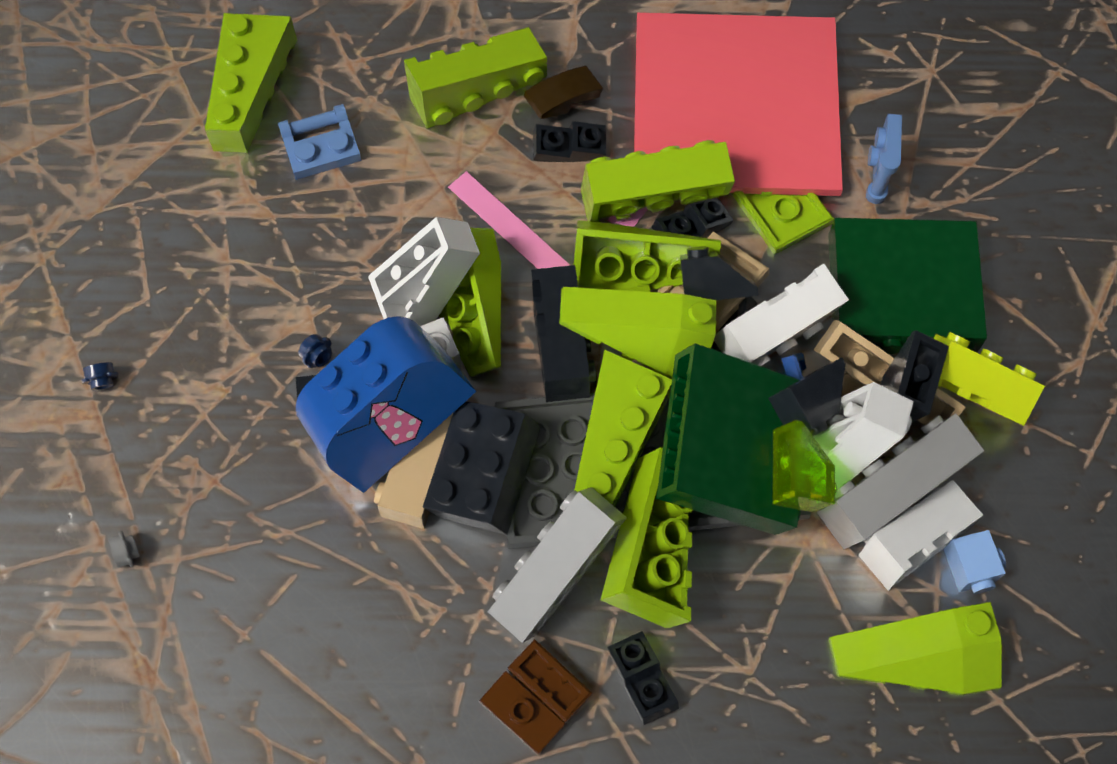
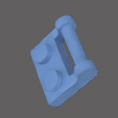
(323, 150)
(884, 157)

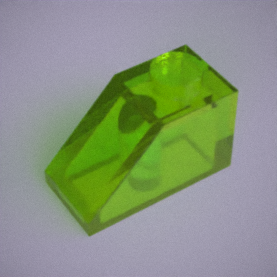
(801, 470)

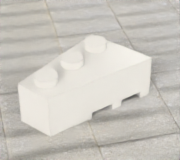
(425, 271)
(864, 429)

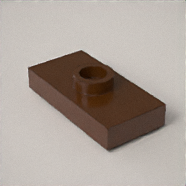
(549, 681)
(522, 713)

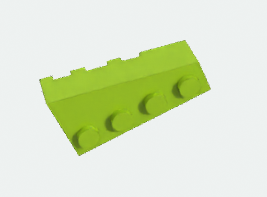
(245, 72)
(474, 75)
(655, 180)
(651, 553)

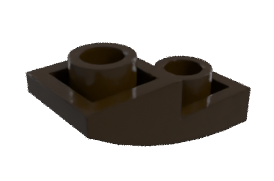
(559, 92)

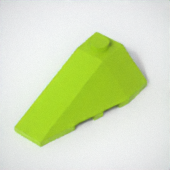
(631, 256)
(476, 308)
(640, 323)
(936, 651)

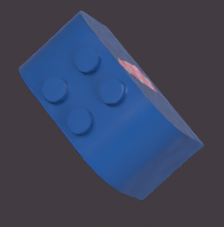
(380, 399)

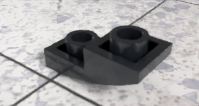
(571, 144)
(696, 219)
(643, 678)

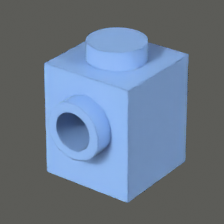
(975, 562)

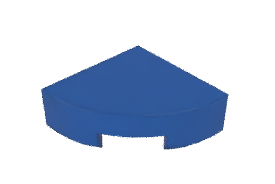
(794, 365)

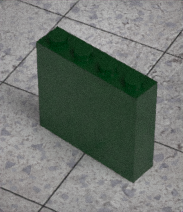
(908, 279)
(722, 440)

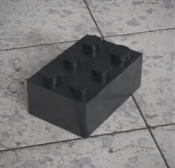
(482, 467)

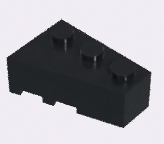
(561, 350)

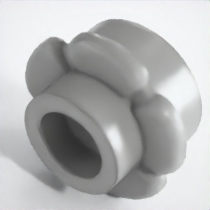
(123, 549)

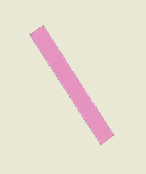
(506, 223)

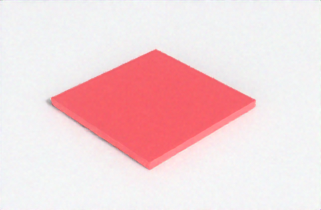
(746, 83)

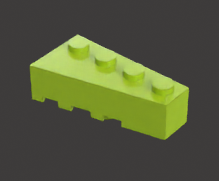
(620, 424)

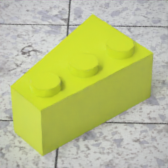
(987, 381)

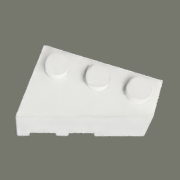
(782, 319)
(919, 533)

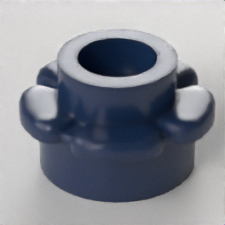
(315, 351)
(99, 375)

